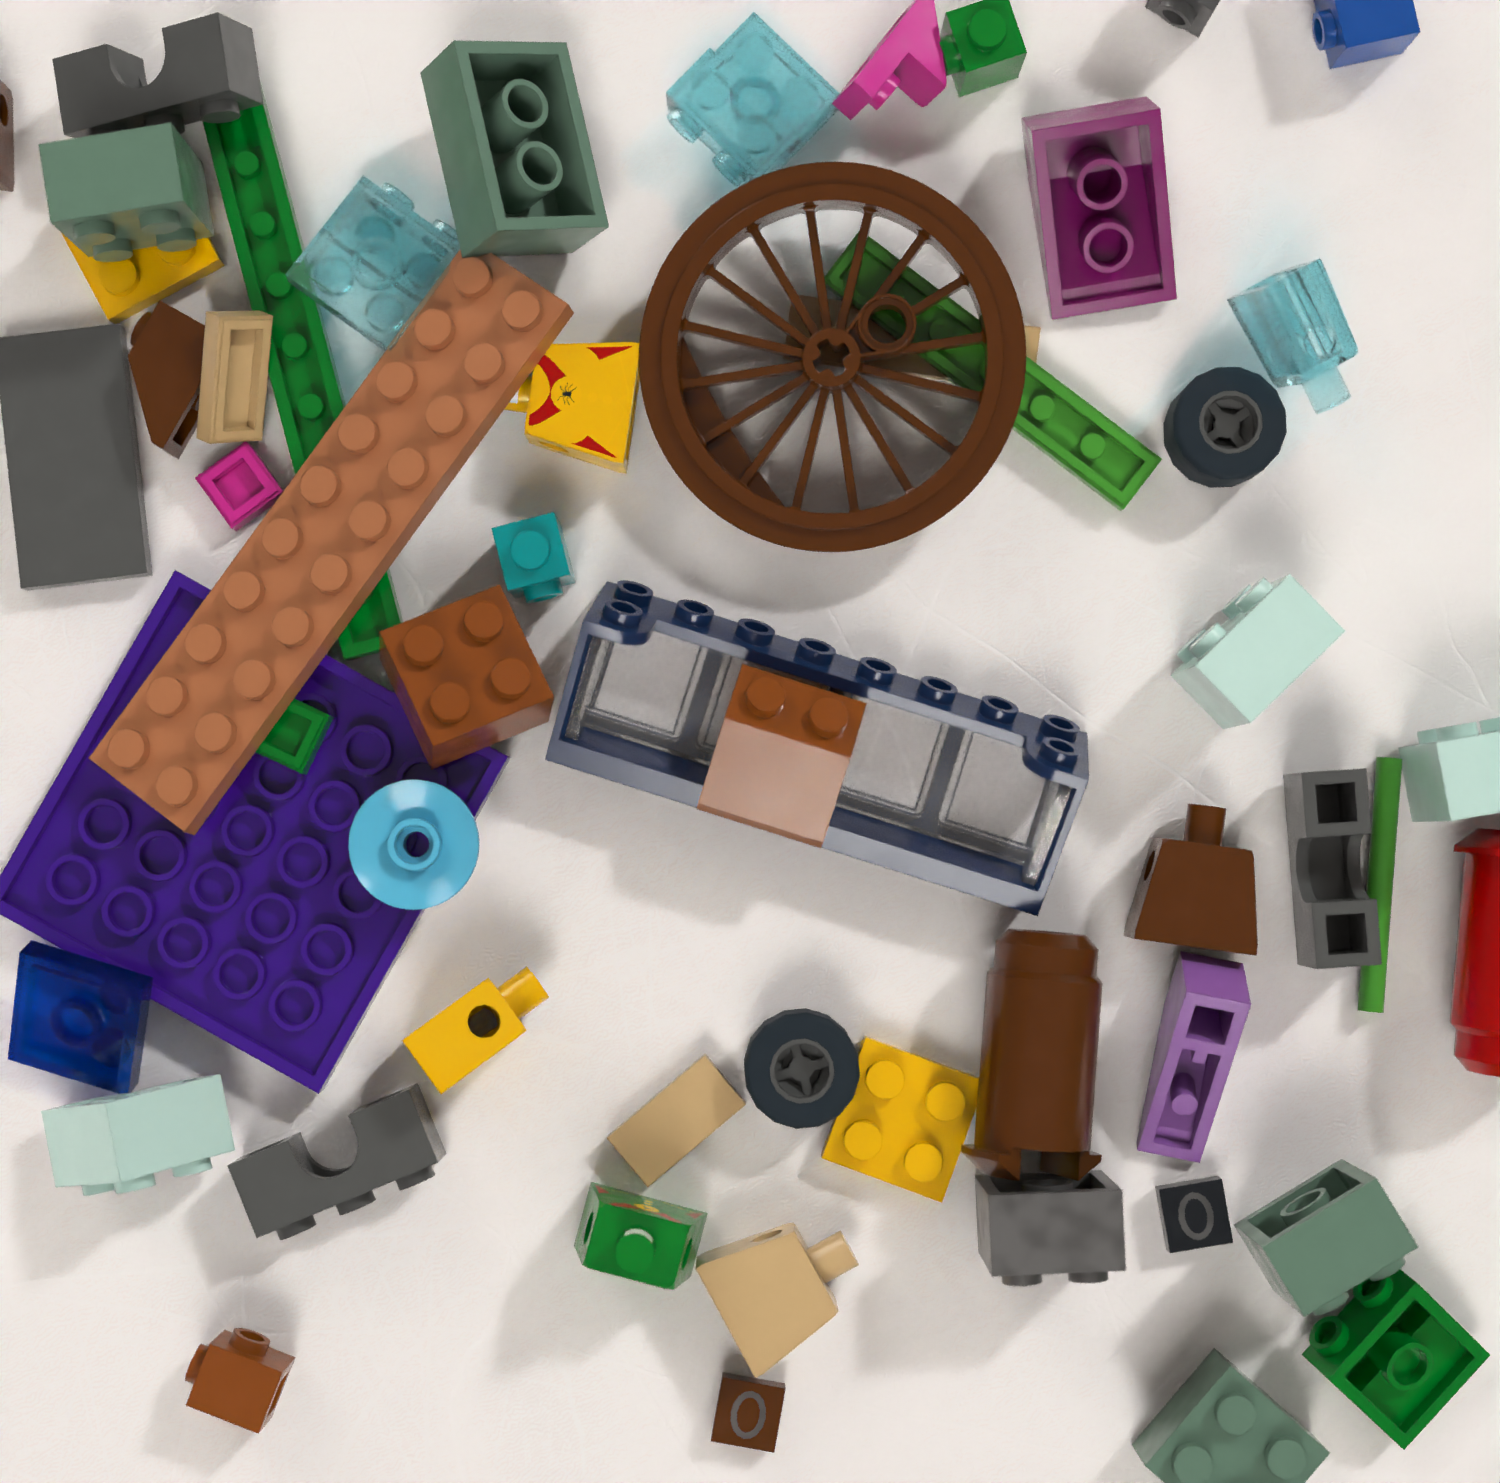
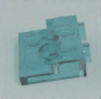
(751, 102)
(375, 262)

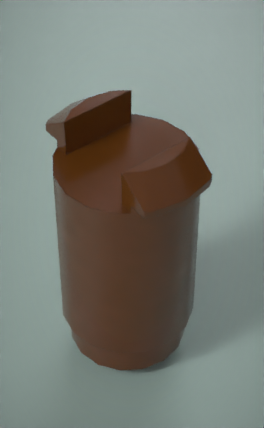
(1038, 1055)

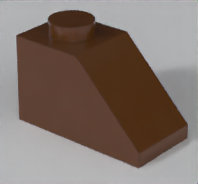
(168, 375)

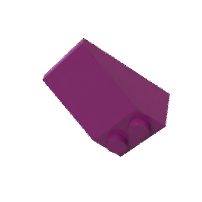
(1101, 206)

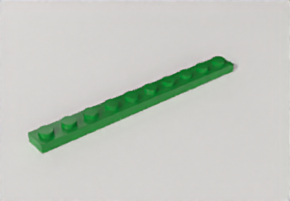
(300, 351)

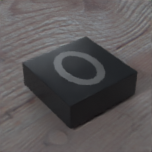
(1194, 1214)

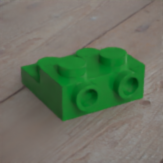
(1395, 1354)

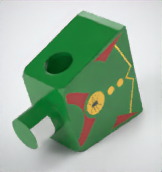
(638, 1237)

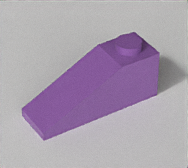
(1193, 1055)

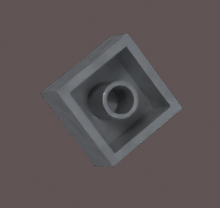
(1050, 1227)

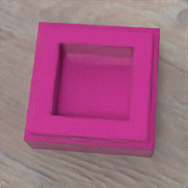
(240, 486)

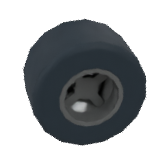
(1242, 410)
(808, 1089)

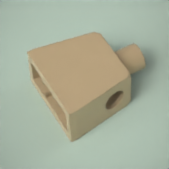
(774, 1289)

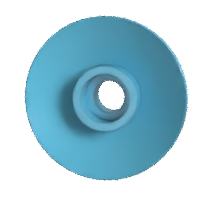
(381, 853)

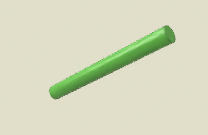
(1381, 875)

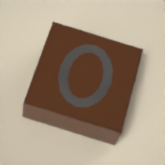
(748, 1412)

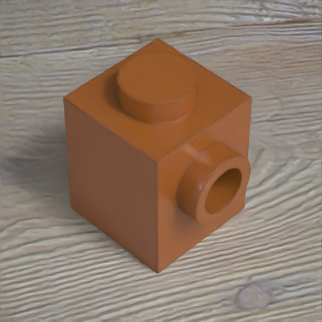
(238, 1378)

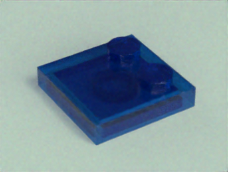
(79, 1017)

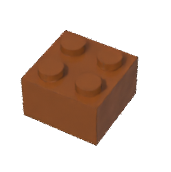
(465, 676)

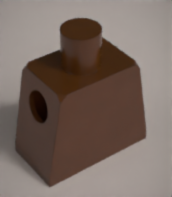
(1197, 889)

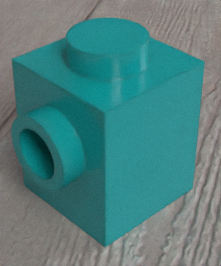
(534, 558)

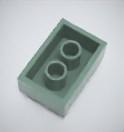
(513, 148)

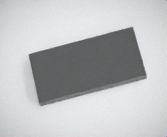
(73, 457)

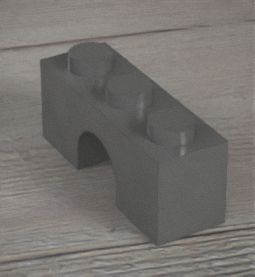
(204, 77)
(1330, 906)
(286, 1186)

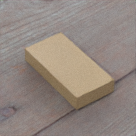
(234, 376)
(676, 1120)

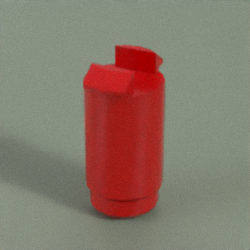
(1477, 956)

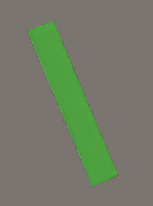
(1049, 411)

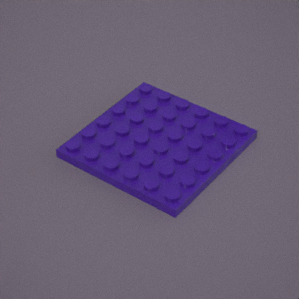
(259, 911)

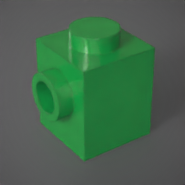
(982, 45)

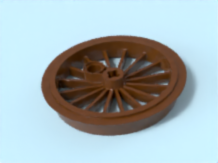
(701, 440)

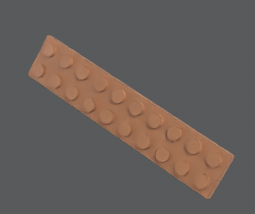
(330, 539)

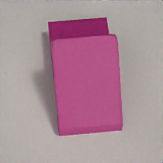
(904, 59)

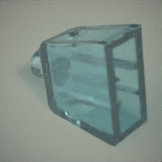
(1299, 331)

